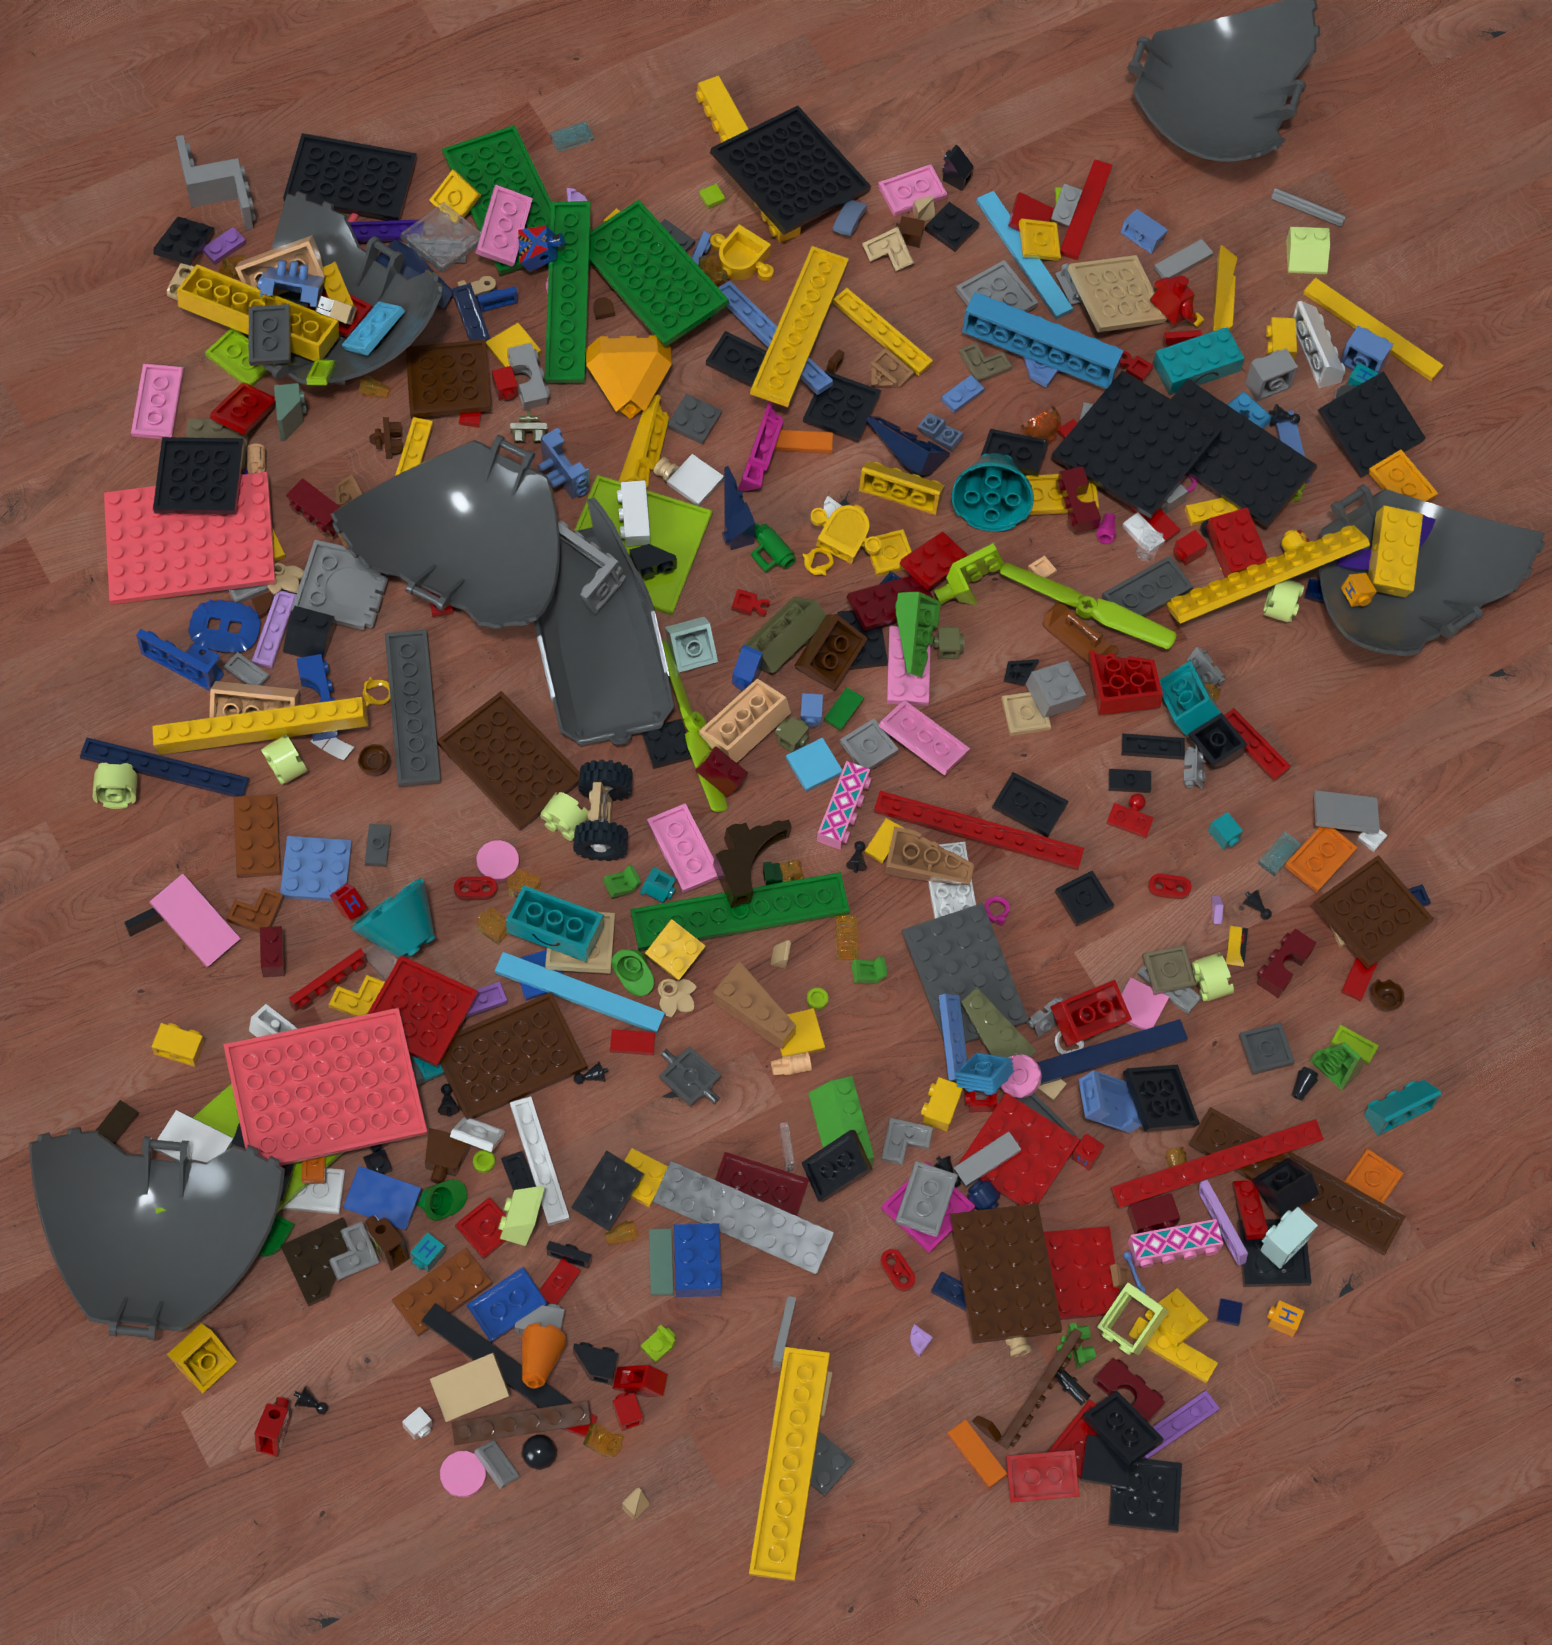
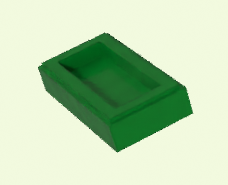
(843, 709)

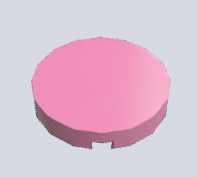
(497, 860)
(1025, 1078)
(462, 1474)

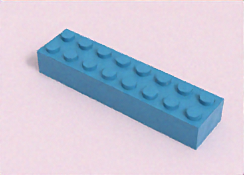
(1042, 340)

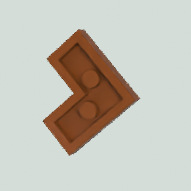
(259, 915)

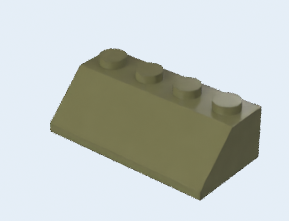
(786, 632)

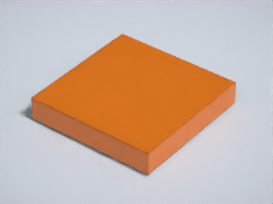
(1374, 1176)

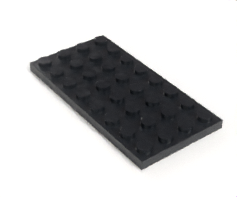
(1245, 461)

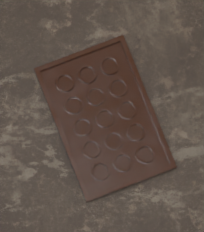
(509, 759)
(511, 1056)
(1005, 1273)

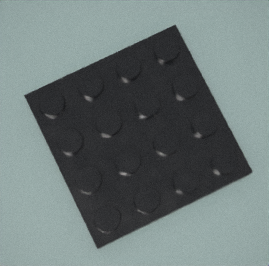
(1371, 423)
(198, 475)

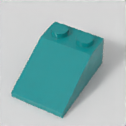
(1188, 698)

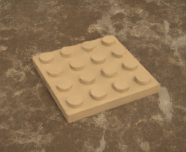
(1116, 293)

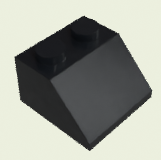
(308, 633)
(1219, 741)
(1286, 1186)

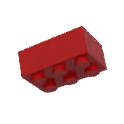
(1235, 541)
(1090, 1013)

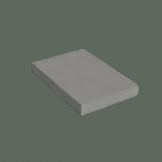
(1346, 811)
(926, 1199)

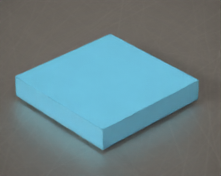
(814, 764)

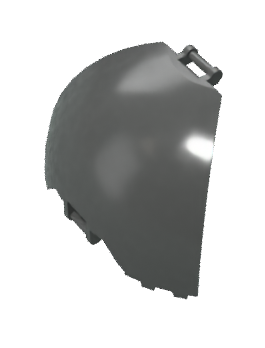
(1226, 80)
(363, 279)
(464, 530)
(1457, 572)
(142, 1264)

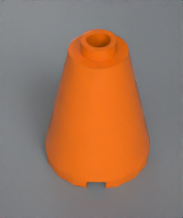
(540, 1352)

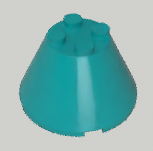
(993, 494)
(399, 922)

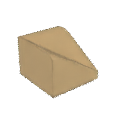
(924, 208)
(635, 1504)

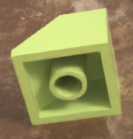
(1308, 250)
(521, 1214)

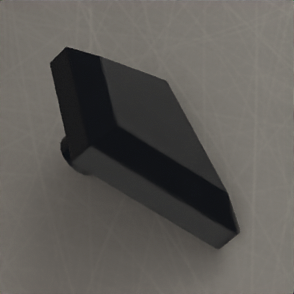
(1019, 671)

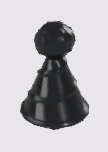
(1279, 414)
(857, 861)
(1254, 901)
(596, 1073)
(448, 1105)
(945, 1164)
(306, 1399)

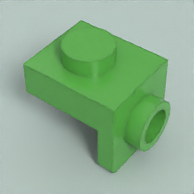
(622, 883)
(869, 971)

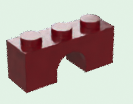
(1082, 515)
(1294, 948)
(1117, 1376)

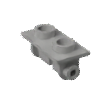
(1068, 285)
(1203, 664)
(1195, 775)
(1042, 1021)

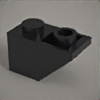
(957, 168)
(652, 560)
(597, 1363)

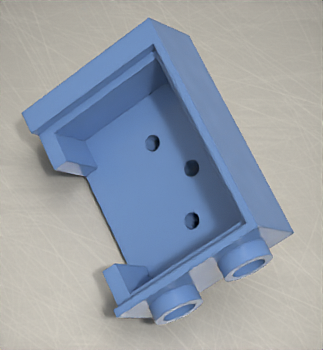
(291, 280)
(573, 478)
(1108, 1101)

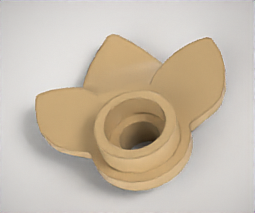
(286, 579)
(679, 998)

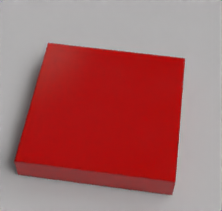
(1028, 208)
(482, 1226)

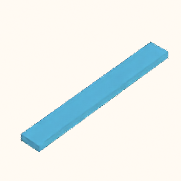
(1032, 267)
(579, 992)

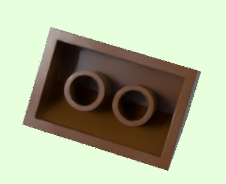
(831, 651)

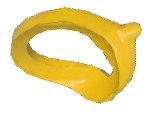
(808, 560)
(370, 683)

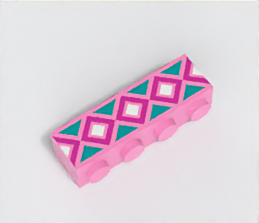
(843, 805)
(1175, 1243)

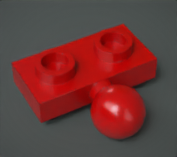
(1129, 818)

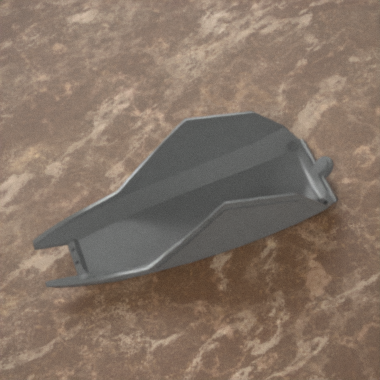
(609, 666)

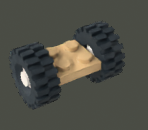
(602, 784)

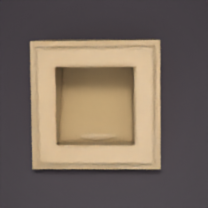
(781, 954)

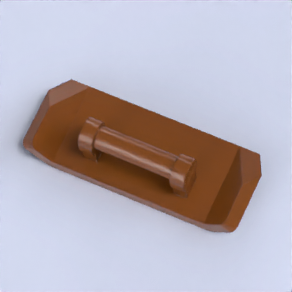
(1075, 633)

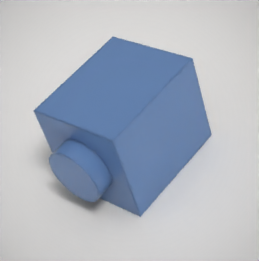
(811, 709)

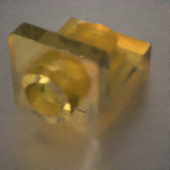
(228, 265)

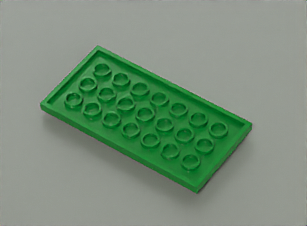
(501, 161)
(653, 273)

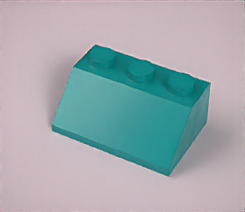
(1402, 1106)

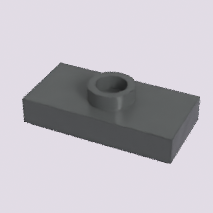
(377, 845)

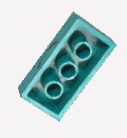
(1198, 360)
(555, 923)

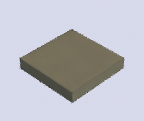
(1169, 970)

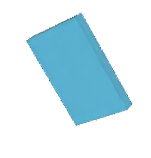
(373, 328)

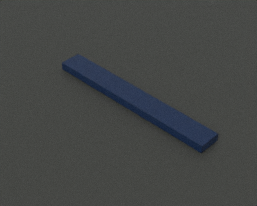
(166, 768)
(1112, 1051)

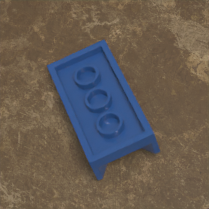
(191, 664)

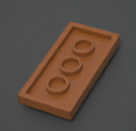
(256, 836)
(447, 1286)

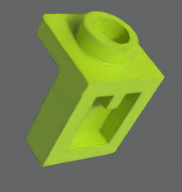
(659, 1344)

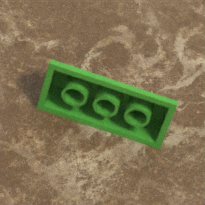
(838, 1111)

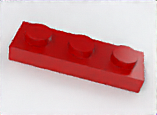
(1250, 1209)

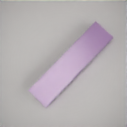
(274, 630)
(1226, 1228)

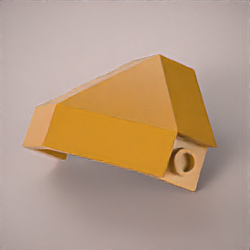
(628, 370)

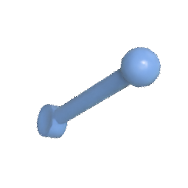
(1127, 1256)

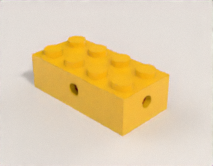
(1395, 551)

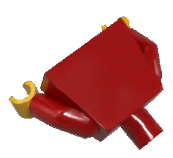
(1176, 300)

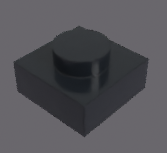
(378, 1162)

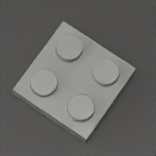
(869, 745)

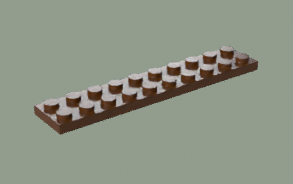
(1337, 1201)

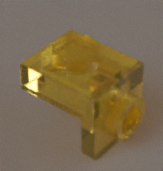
(711, 267)
(603, 1441)

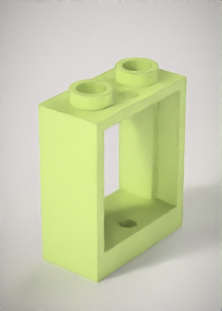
(1117, 1308)

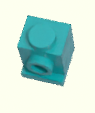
(658, 885)

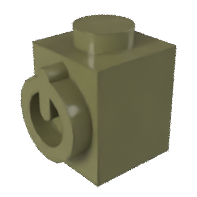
(949, 643)
(792, 734)

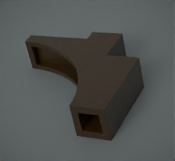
(744, 847)

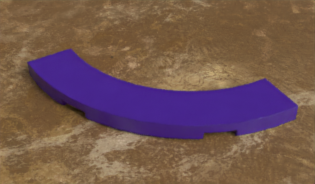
(1360, 559)

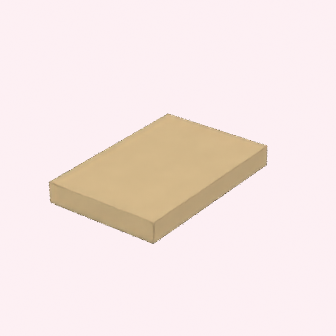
(470, 1387)

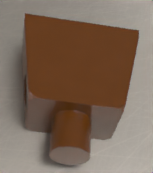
(444, 1154)

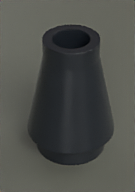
(1304, 1083)

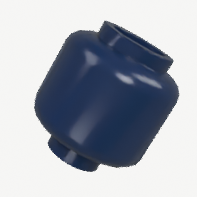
(983, 1195)

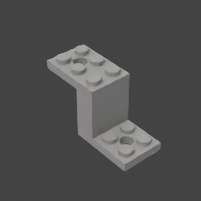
(216, 182)

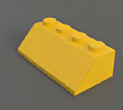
(901, 487)

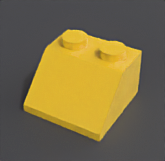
(202, 1357)

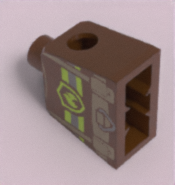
(387, 1241)

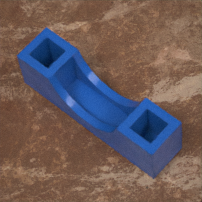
(312, 675)

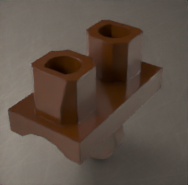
(390, 429)

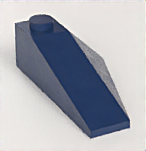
(413, 266)
(914, 454)

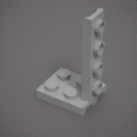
(606, 579)

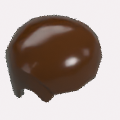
(374, 759)
(1387, 995)

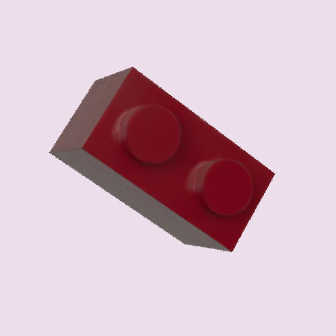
(721, 771)
(272, 951)
(1153, 1214)

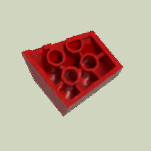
(1124, 683)

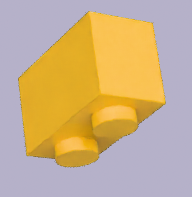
(1282, 335)
(178, 1044)
(942, 1104)

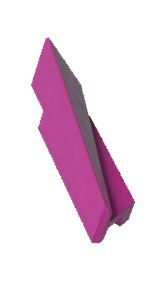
(761, 450)

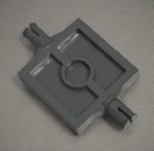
(690, 1076)

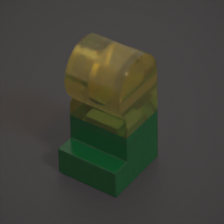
(782, 871)

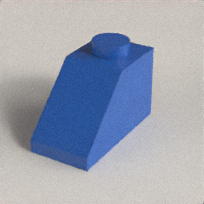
(747, 667)

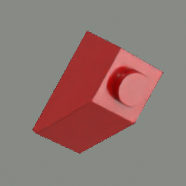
(641, 1380)

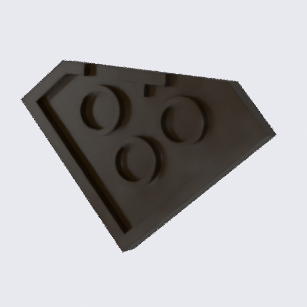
(310, 1259)

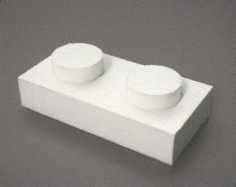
(1135, 525)

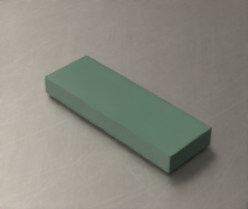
(661, 1262)

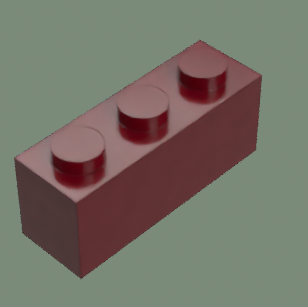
(313, 505)

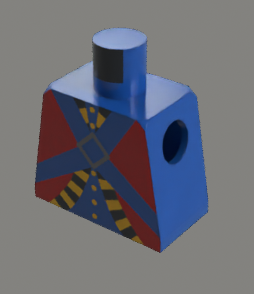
(538, 246)

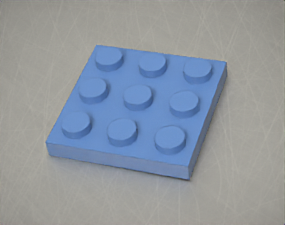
(314, 867)

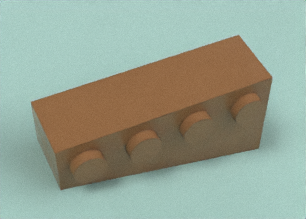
(753, 1006)

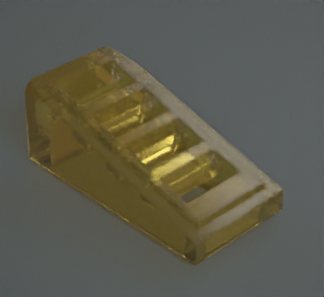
(847, 951)

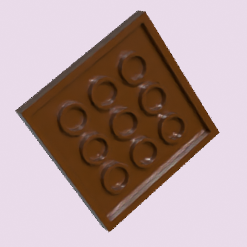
(448, 378)
(1372, 911)

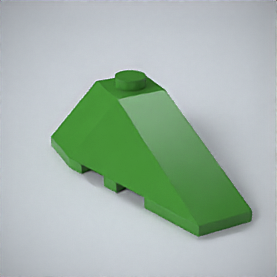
(916, 619)
(1338, 1063)

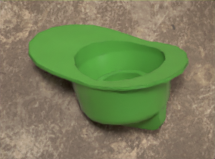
(633, 971)

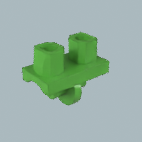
(1082, 1355)

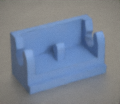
(1143, 231)

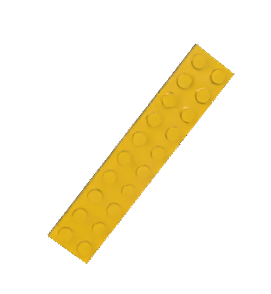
(799, 326)
(1271, 572)
(789, 1464)

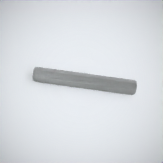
(1308, 207)

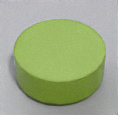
(817, 998)
(483, 1161)

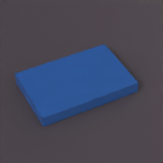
(382, 1196)
(506, 1304)

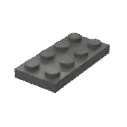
(1150, 588)

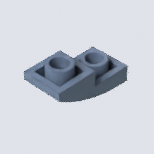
(849, 217)
(939, 432)

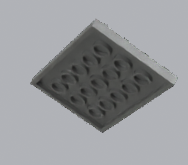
(957, 956)

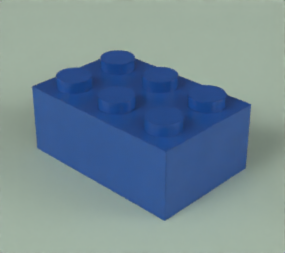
(697, 1260)

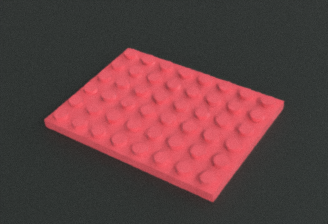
(187, 553)
(326, 1088)

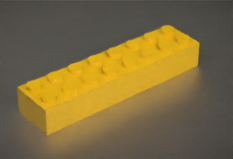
(229, 301)

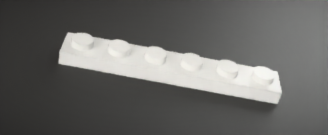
(539, 1160)

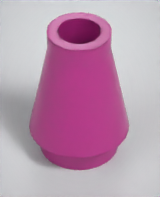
(1107, 530)

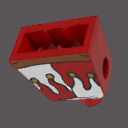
(272, 1427)

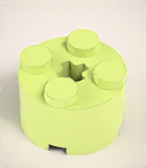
(1282, 600)
(284, 759)
(115, 785)
(563, 815)
(1213, 977)

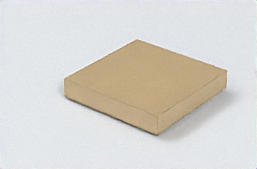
(1023, 714)

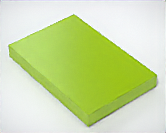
(232, 355)

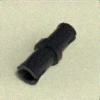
(1072, 1387)

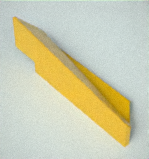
(1224, 290)
(646, 444)

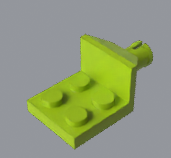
(967, 570)

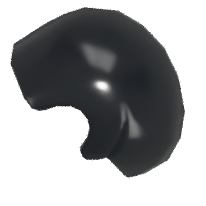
(539, 1452)

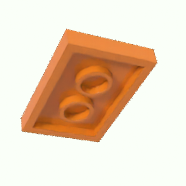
(1320, 857)

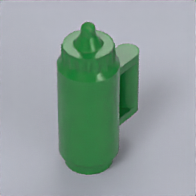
(774, 546)

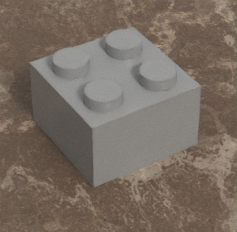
(1271, 374)
(1055, 689)

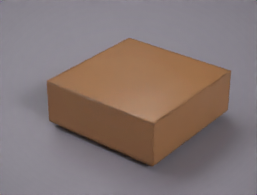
(1121, 1275)

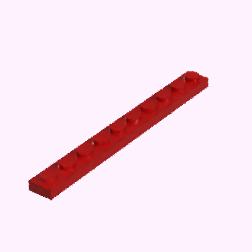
(979, 830)
(1217, 1164)

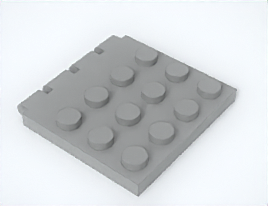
(341, 586)

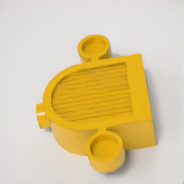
(743, 254)
(845, 532)

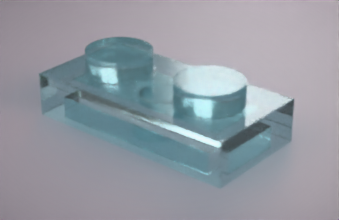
(571, 136)
(1279, 853)

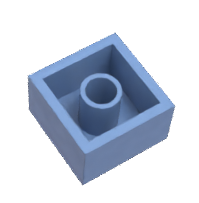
(1367, 350)

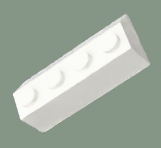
(1317, 345)

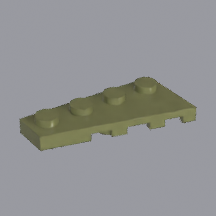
(994, 1029)

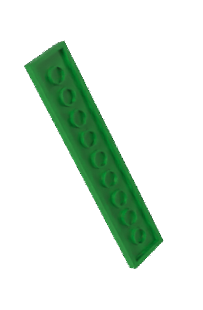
(568, 294)
(770, 907)

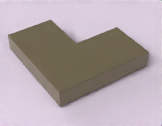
(981, 367)

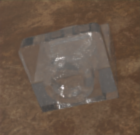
(1148, 544)

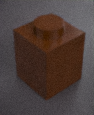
(911, 230)

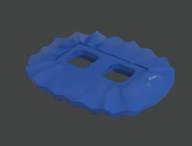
(221, 639)

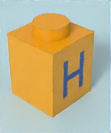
(1358, 589)
(1285, 1318)

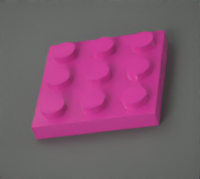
(957, 1204)

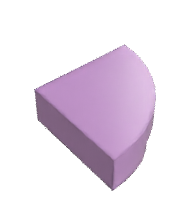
(573, 195)
(1217, 909)
(919, 1340)

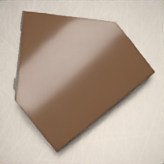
(889, 371)

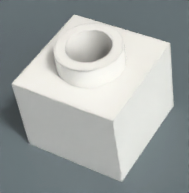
(418, 1424)

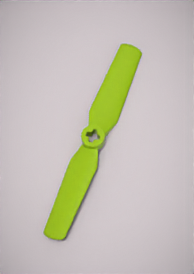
(1103, 611)
(694, 723)

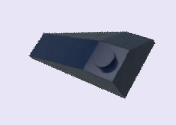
(738, 520)

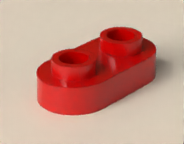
(1169, 884)
(475, 887)
(898, 1270)

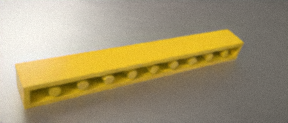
(729, 123)
(260, 725)

